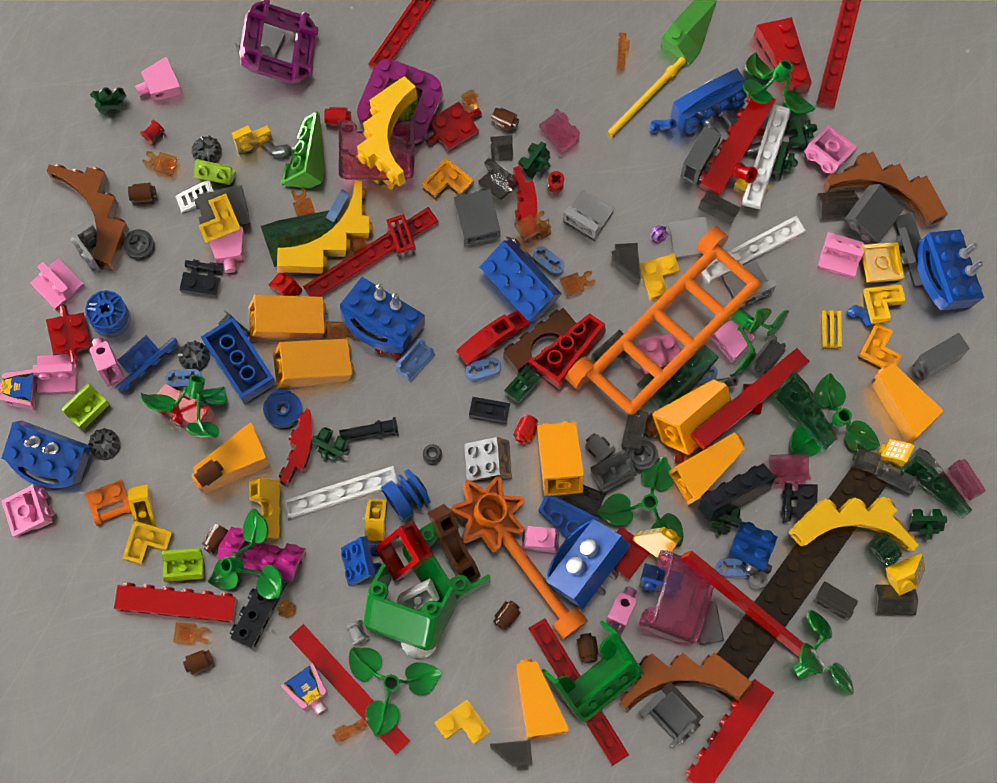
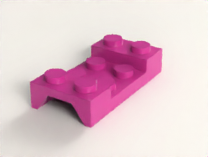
(262, 554)

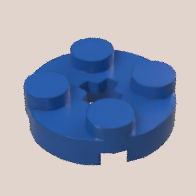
(273, 402)

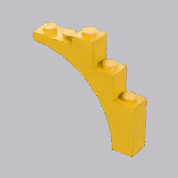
(386, 110)
(313, 255)
(853, 513)

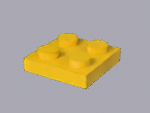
(882, 262)

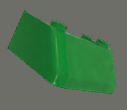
(433, 570)
(403, 623)
(602, 681)

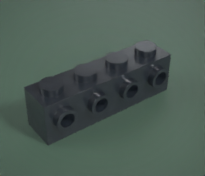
(736, 492)
(254, 618)

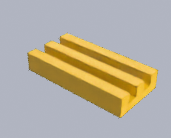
(831, 313)

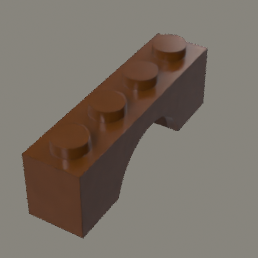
(519, 354)
(452, 544)

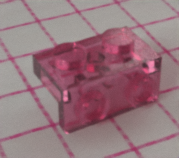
(560, 131)
(790, 467)
(966, 479)

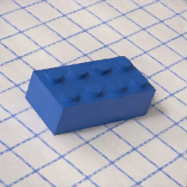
(520, 280)
(238, 360)

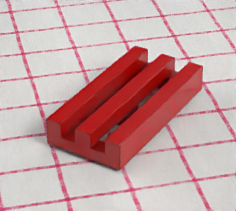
(405, 248)

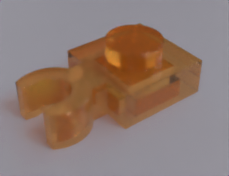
(623, 46)
(162, 163)
(302, 206)
(529, 226)
(574, 284)
(338, 330)
(186, 633)
(345, 732)

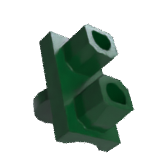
(109, 99)
(797, 124)
(537, 161)
(783, 161)
(522, 384)
(329, 448)
(732, 519)
(927, 524)

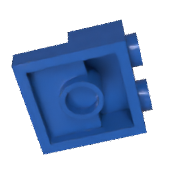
(753, 545)

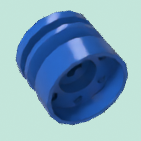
(109, 323)
(406, 494)

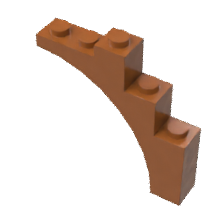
(916, 193)
(103, 205)
(713, 673)

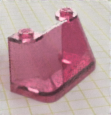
(401, 148)
(681, 602)

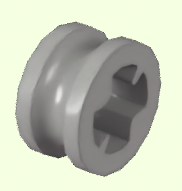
(759, 586)

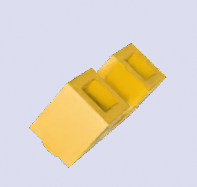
(267, 494)

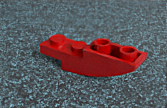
(526, 196)
(491, 336)
(301, 441)

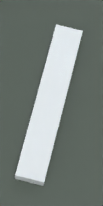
(767, 156)
(757, 247)
(338, 493)

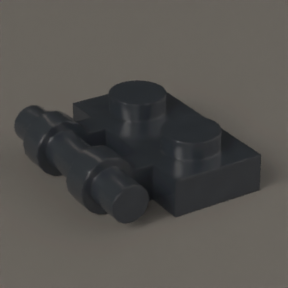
(201, 284)
(807, 498)

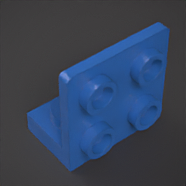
(652, 578)

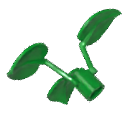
(759, 94)
(752, 324)
(195, 390)
(832, 394)
(617, 508)
(225, 571)
(811, 662)
(384, 716)

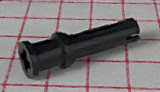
(378, 428)

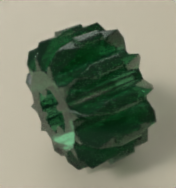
(885, 549)

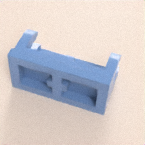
(415, 360)

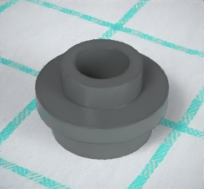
(432, 447)

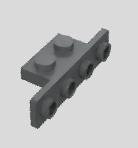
(908, 239)

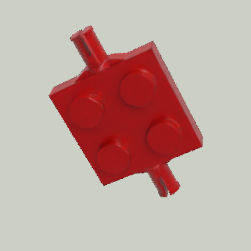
(453, 126)
(68, 334)

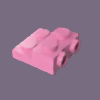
(830, 150)
(659, 349)
(27, 510)

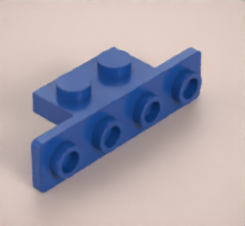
(140, 357)

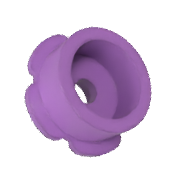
(659, 233)

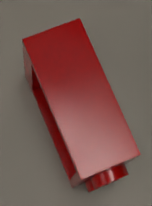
(419, 552)

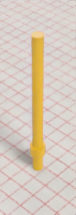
(671, 72)

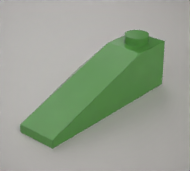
(689, 30)
(307, 162)

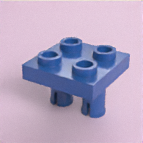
(358, 560)

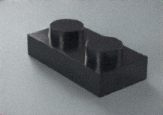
(489, 409)

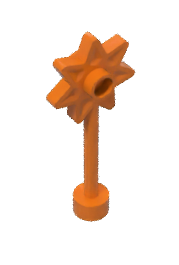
(491, 517)

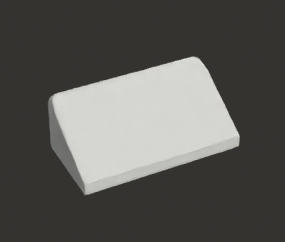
(419, 595)

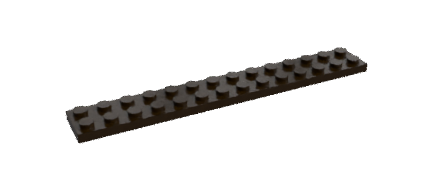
(796, 579)

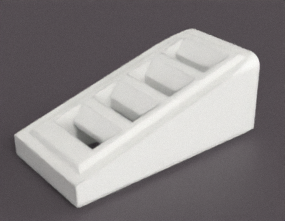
(192, 191)

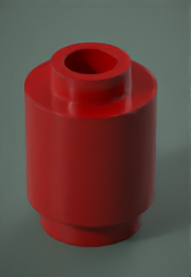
(336, 114)
(525, 429)

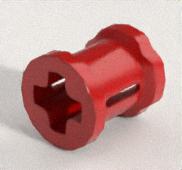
(152, 131)
(749, 174)
(555, 187)

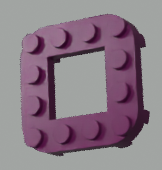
(250, 46)
(427, 83)

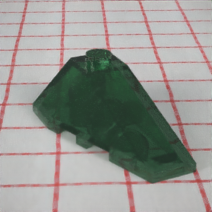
(295, 231)
(683, 380)
(800, 402)
(936, 481)

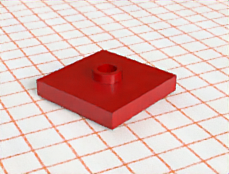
(632, 558)

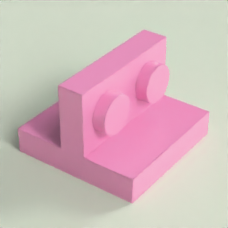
(841, 255)
(56, 283)
(55, 374)

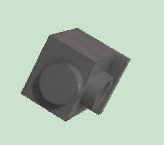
(599, 447)

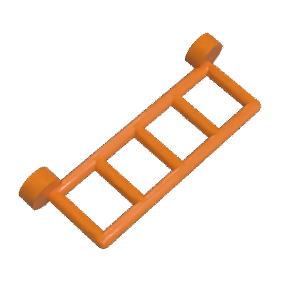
(711, 247)

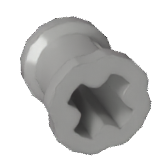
(357, 632)

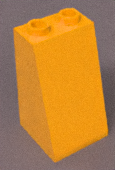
(286, 318)
(312, 363)
(905, 402)
(689, 412)
(238, 456)
(560, 458)
(702, 470)
(539, 707)

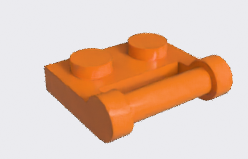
(105, 497)

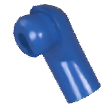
(662, 125)
(862, 312)

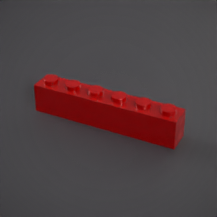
(735, 146)
(176, 603)
(730, 735)

